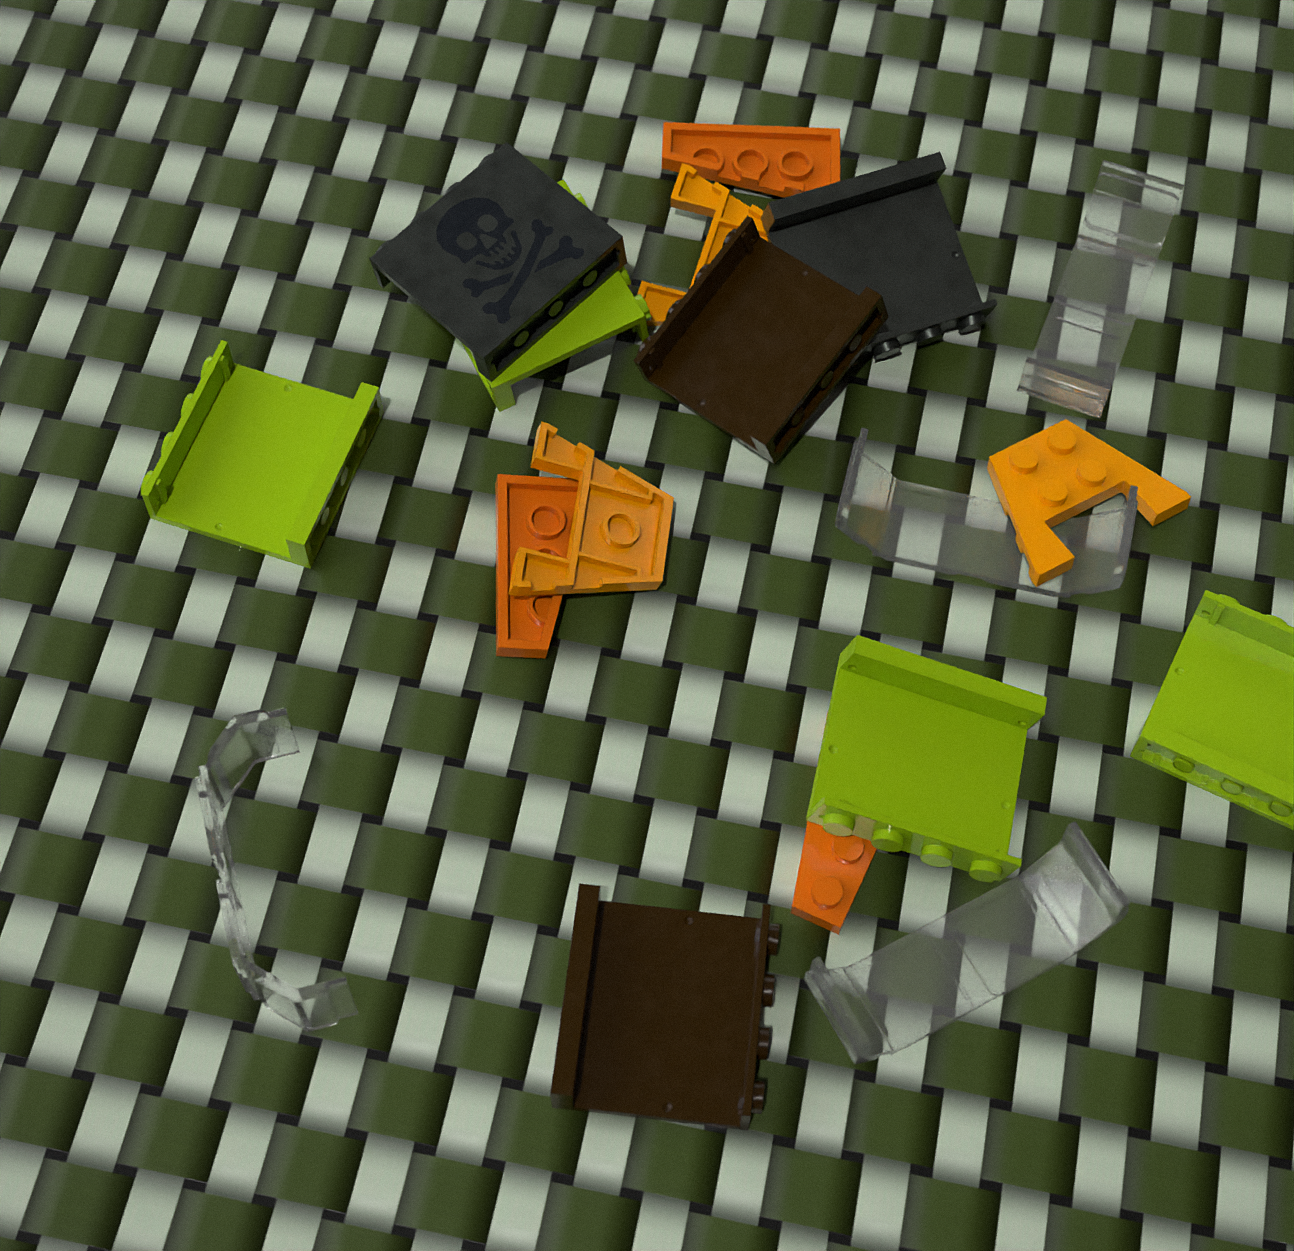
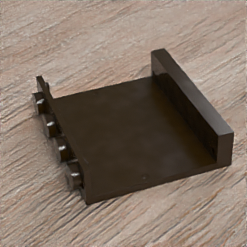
(759, 341)
(664, 1013)

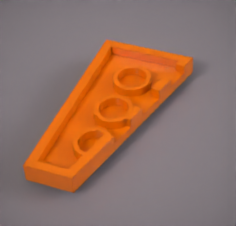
(755, 157)
(539, 517)
(830, 876)

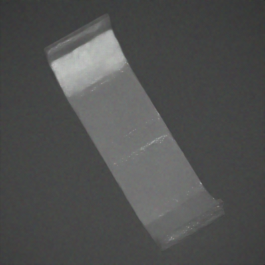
(1101, 290)
(972, 534)
(242, 744)
(971, 952)

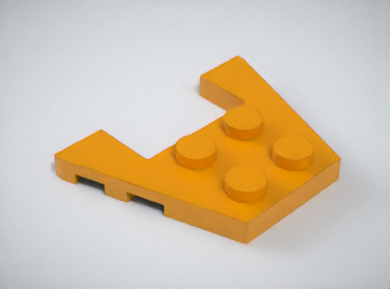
(708, 199)
(1063, 475)
(615, 529)

